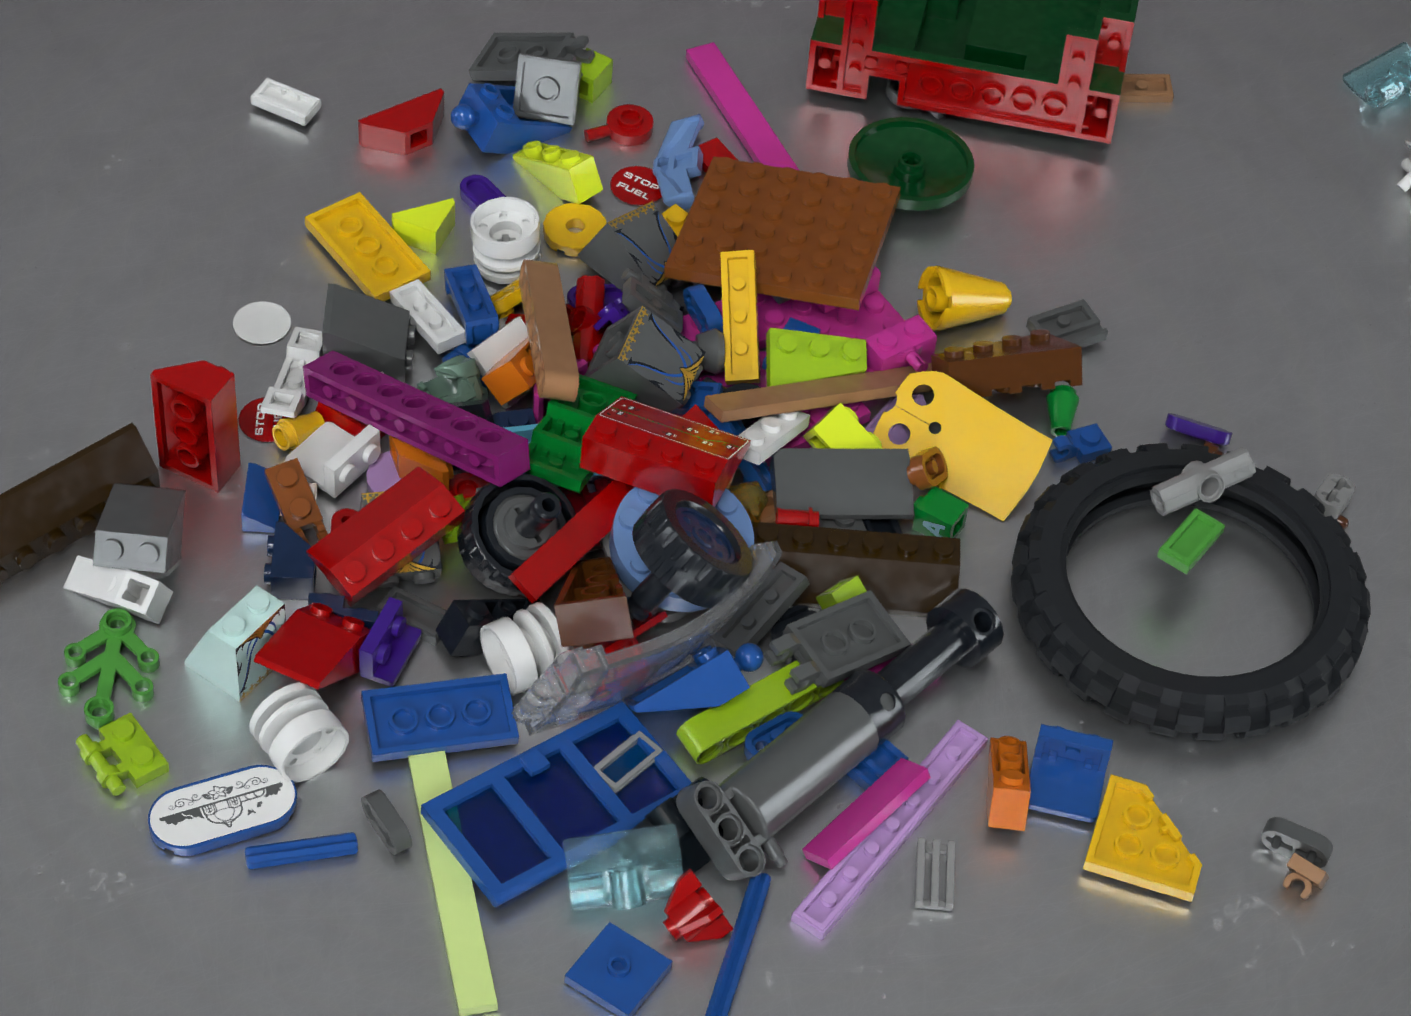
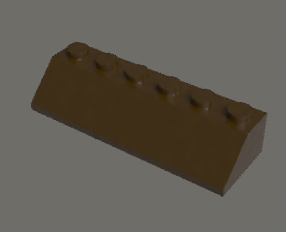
(69, 499)
(901, 570)

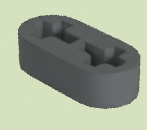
(386, 822)
(1290, 838)

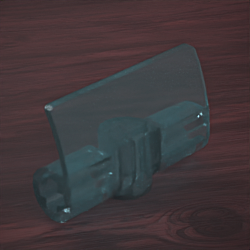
(1383, 77)
(623, 867)

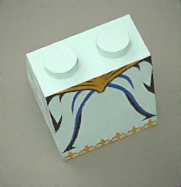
(230, 645)

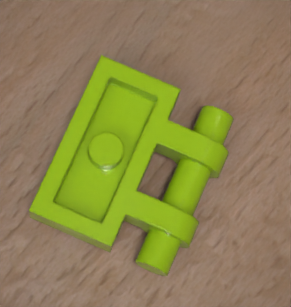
(131, 748)

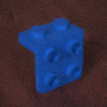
(1068, 773)

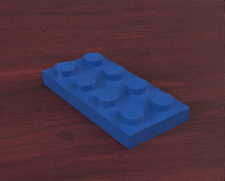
(439, 717)

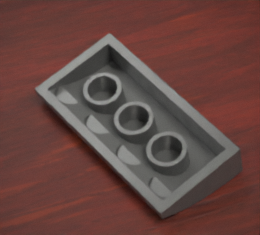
(843, 482)

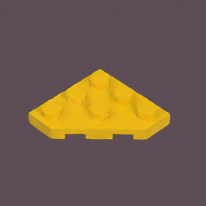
(1140, 843)

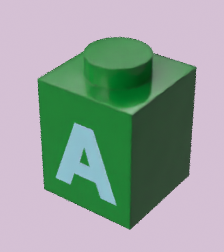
(939, 514)

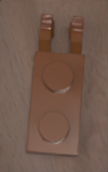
(295, 498)

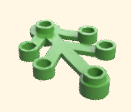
(108, 664)

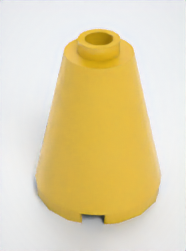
(959, 298)

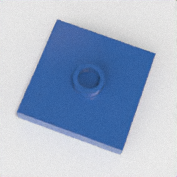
(618, 971)

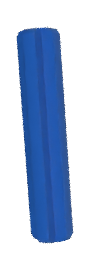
(301, 850)

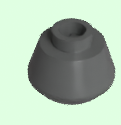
(713, 344)

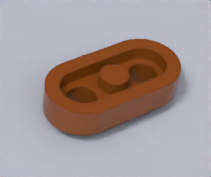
(927, 468)

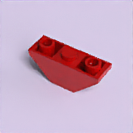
(404, 126)

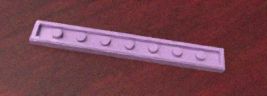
(854, 873)

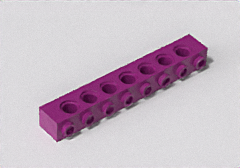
(417, 418)

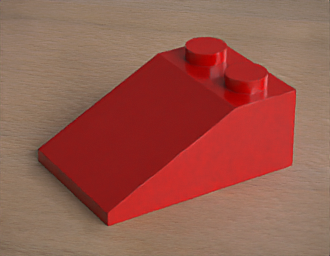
(315, 646)

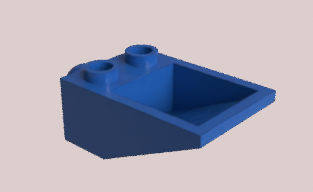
(492, 122)
(703, 683)

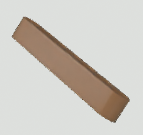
(548, 331)

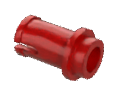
(797, 517)

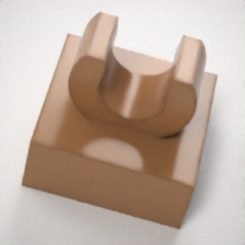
(1305, 872)

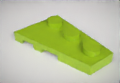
(811, 356)

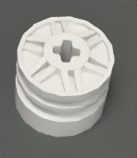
(503, 236)
(522, 646)
(298, 732)

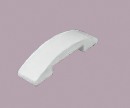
(289, 394)

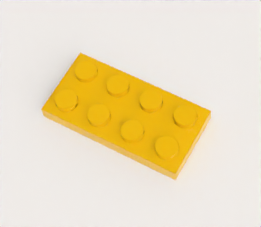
(366, 246)

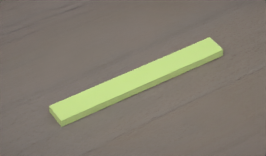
(453, 896)

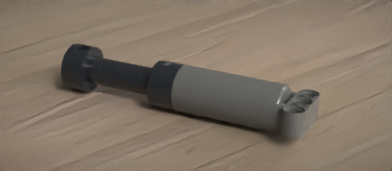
(830, 740)

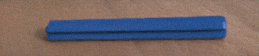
(739, 946)

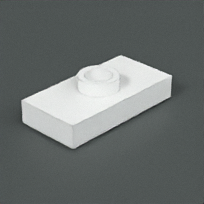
(286, 101)

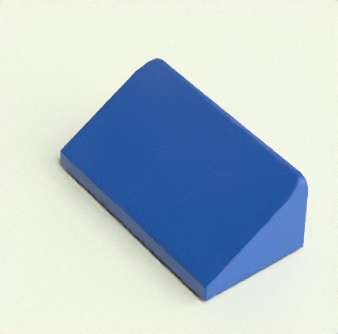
(259, 505)

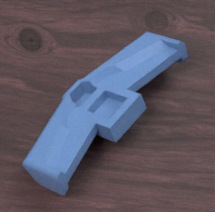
(679, 162)

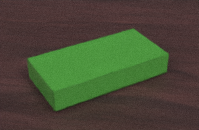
(1191, 541)

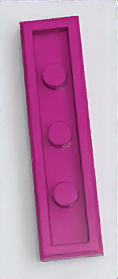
(866, 813)

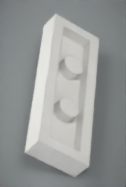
(429, 316)
(773, 433)

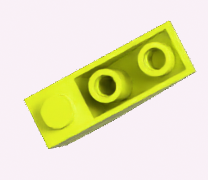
(563, 171)

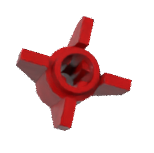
(694, 912)

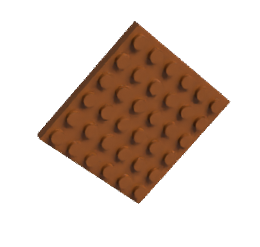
(808, 231)

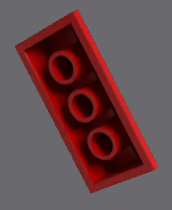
(197, 422)
(386, 534)

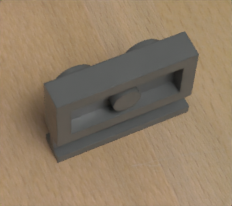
(1072, 323)

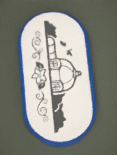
(222, 810)

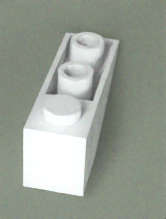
(119, 589)

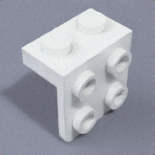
(336, 457)

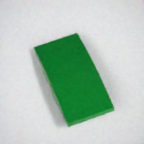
(558, 436)

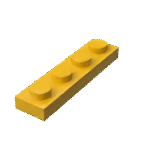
(740, 317)

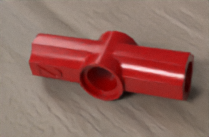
(588, 303)

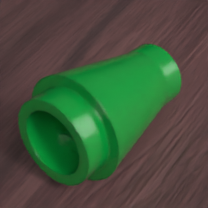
(1062, 406)

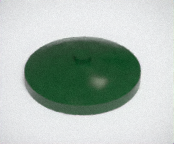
(913, 154)

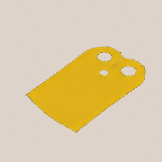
(985, 449)

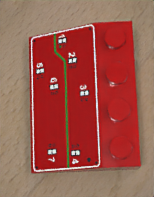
(661, 450)

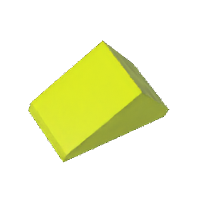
(426, 225)

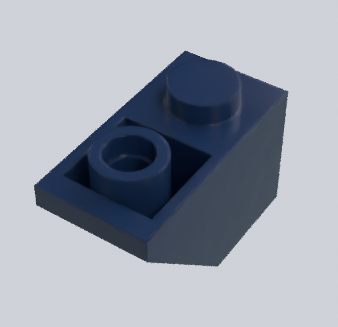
(292, 571)

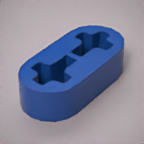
(702, 308)

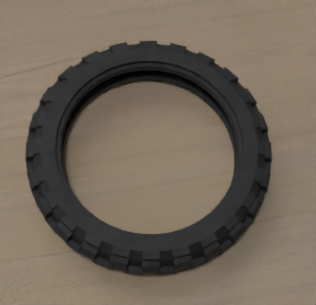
(1164, 698)

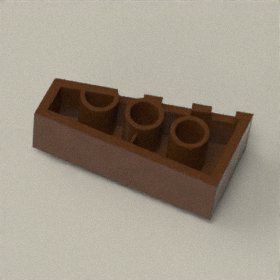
(1012, 363)
(592, 605)

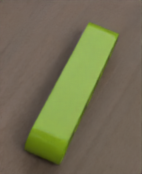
(727, 726)

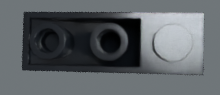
(465, 618)

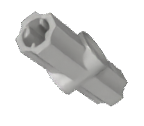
(1202, 481)

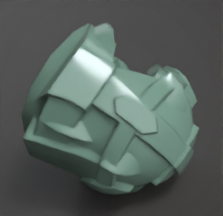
(456, 381)

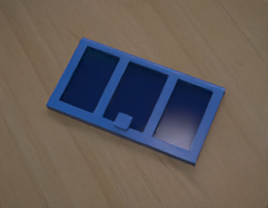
(515, 816)

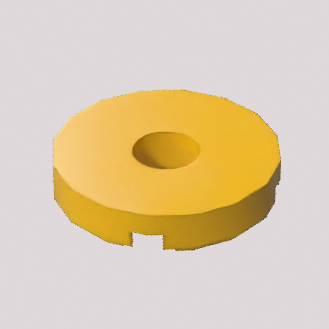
(572, 216)

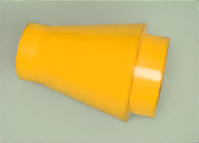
(293, 431)

